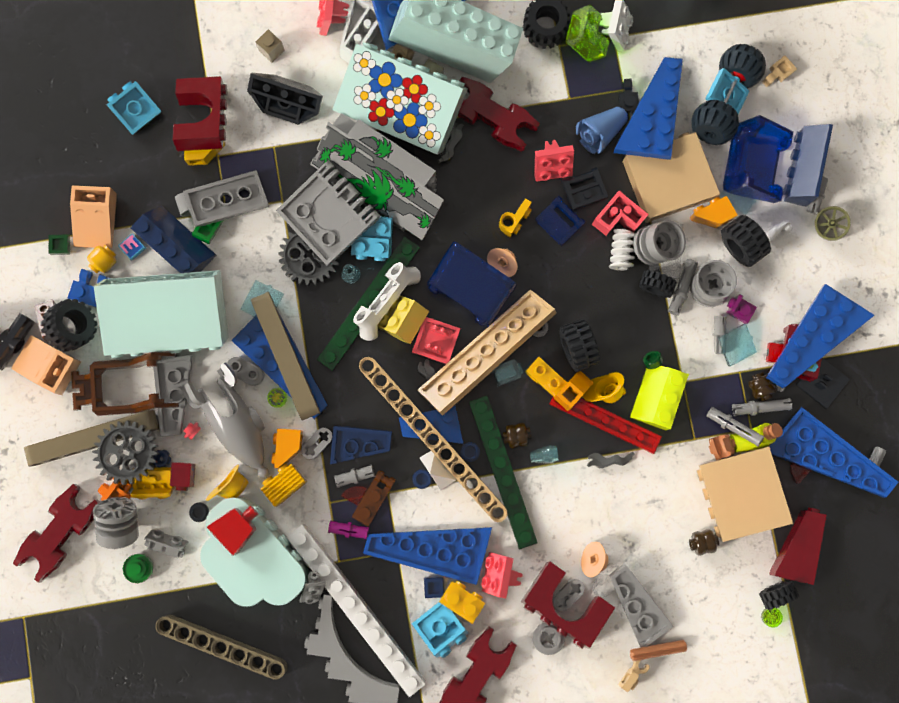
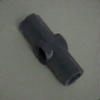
(13, 338)

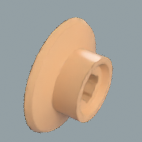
(503, 260)
(594, 559)

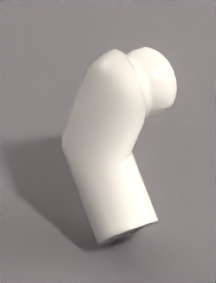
(775, 230)

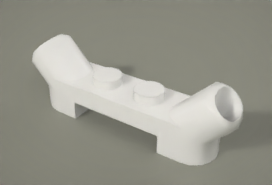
(399, 278)

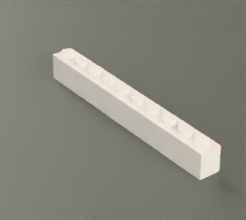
(357, 610)

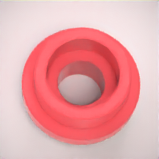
(191, 430)

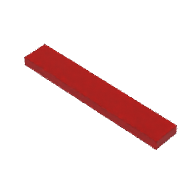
(612, 424)

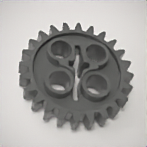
(296, 266)
(108, 447)

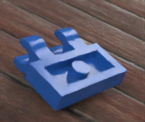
(82, 290)

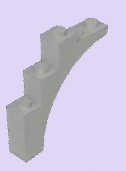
(341, 666)

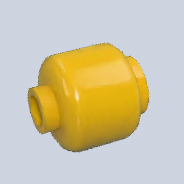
(101, 259)

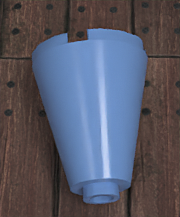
(601, 129)

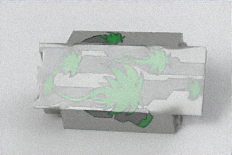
(382, 173)

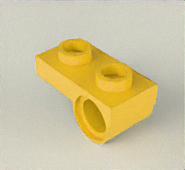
(523, 212)
(544, 375)

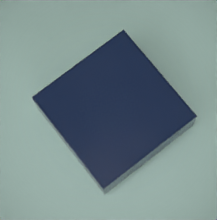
(434, 587)

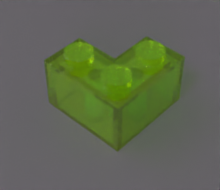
(584, 34)

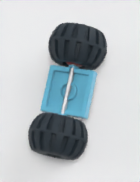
(717, 118)

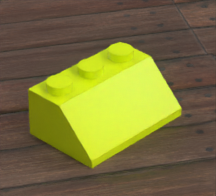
(659, 397)

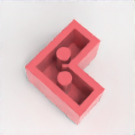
(621, 211)

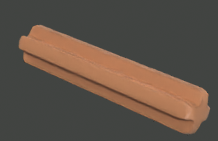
(658, 650)

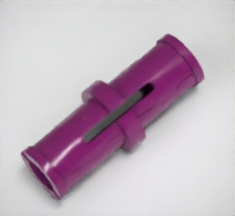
(348, 530)

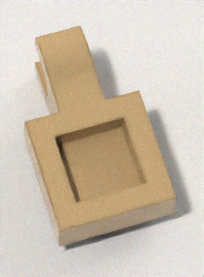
(781, 69)
(630, 679)

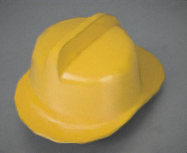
(606, 388)
(231, 486)

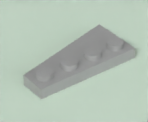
(170, 380)
(641, 610)

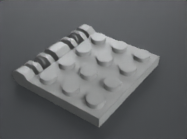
(324, 215)

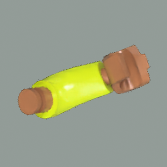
(726, 445)

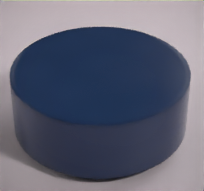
(422, 479)

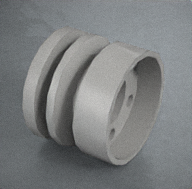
(659, 242)
(722, 278)
(116, 522)

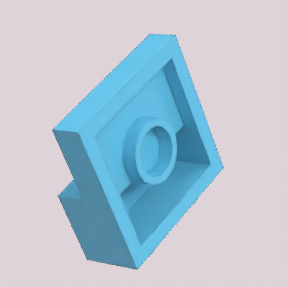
(133, 107)
(375, 241)
(440, 630)

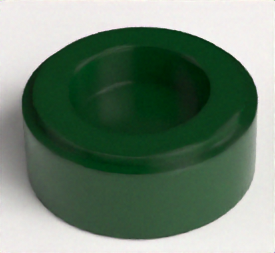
(653, 360)

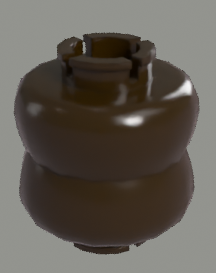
(762, 387)
(517, 435)
(703, 542)

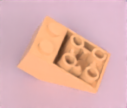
(93, 216)
(45, 365)

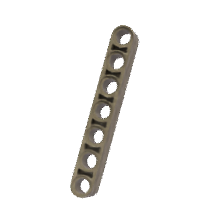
(285, 356)
(82, 440)
(212, 646)

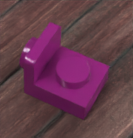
(740, 309)

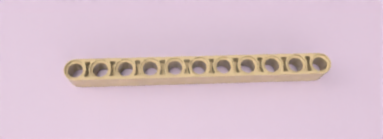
(436, 448)

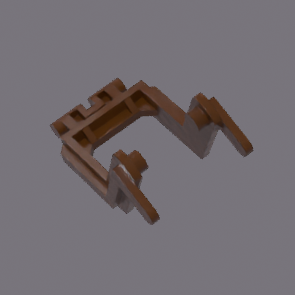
(91, 386)

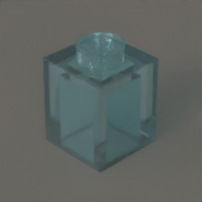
(507, 372)

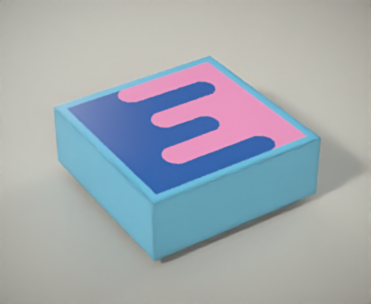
(132, 246)

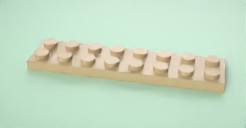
(486, 352)

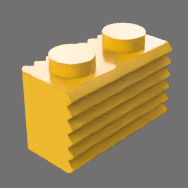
(283, 484)

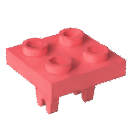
(330, 14)
(554, 162)
(436, 340)
(499, 575)

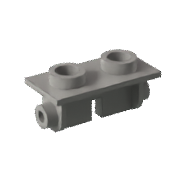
(158, 539)
(313, 589)

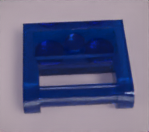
(555, 225)

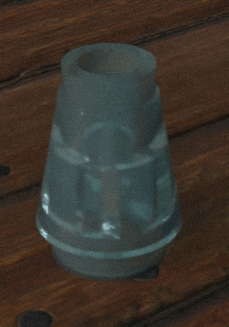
(350, 277)
(546, 454)

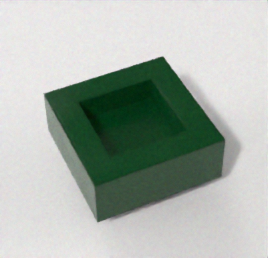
(59, 244)

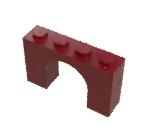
(210, 131)
(582, 630)

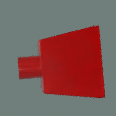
(234, 529)

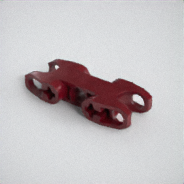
(503, 120)
(47, 546)
(485, 663)

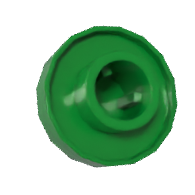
(137, 568)

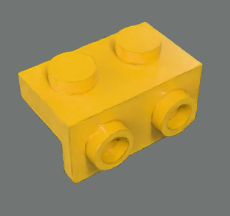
(154, 485)
(462, 602)

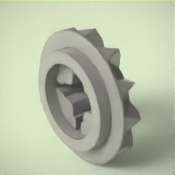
(546, 647)

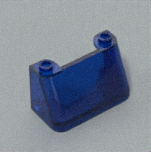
(755, 158)
(471, 283)

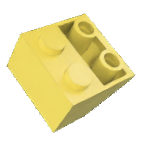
(403, 319)

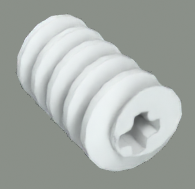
(622, 249)

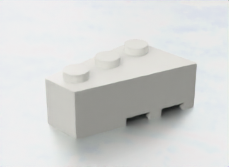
(359, 28)

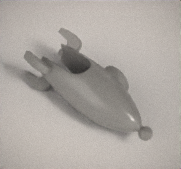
(239, 432)

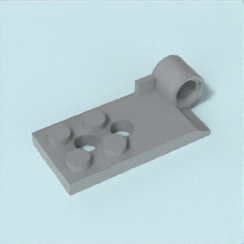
(205, 201)

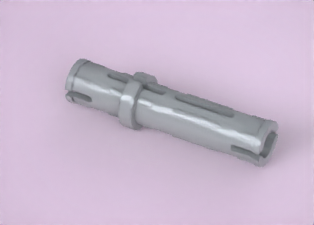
(680, 293)
(761, 407)
(755, 437)

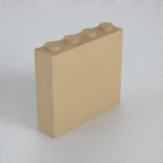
(672, 184)
(744, 494)

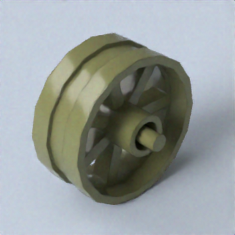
(832, 223)

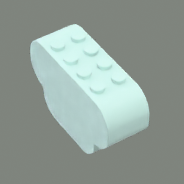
(263, 567)

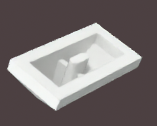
(437, 470)

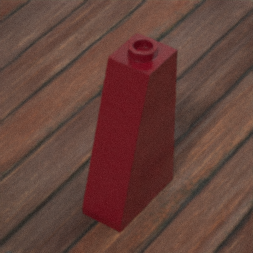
(801, 548)

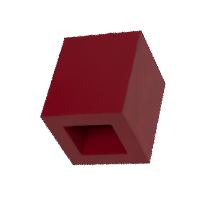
(182, 475)

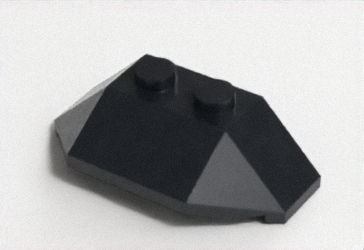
(284, 97)

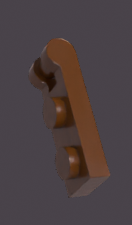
(373, 499)

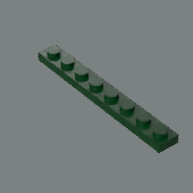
(349, 330)
(503, 472)

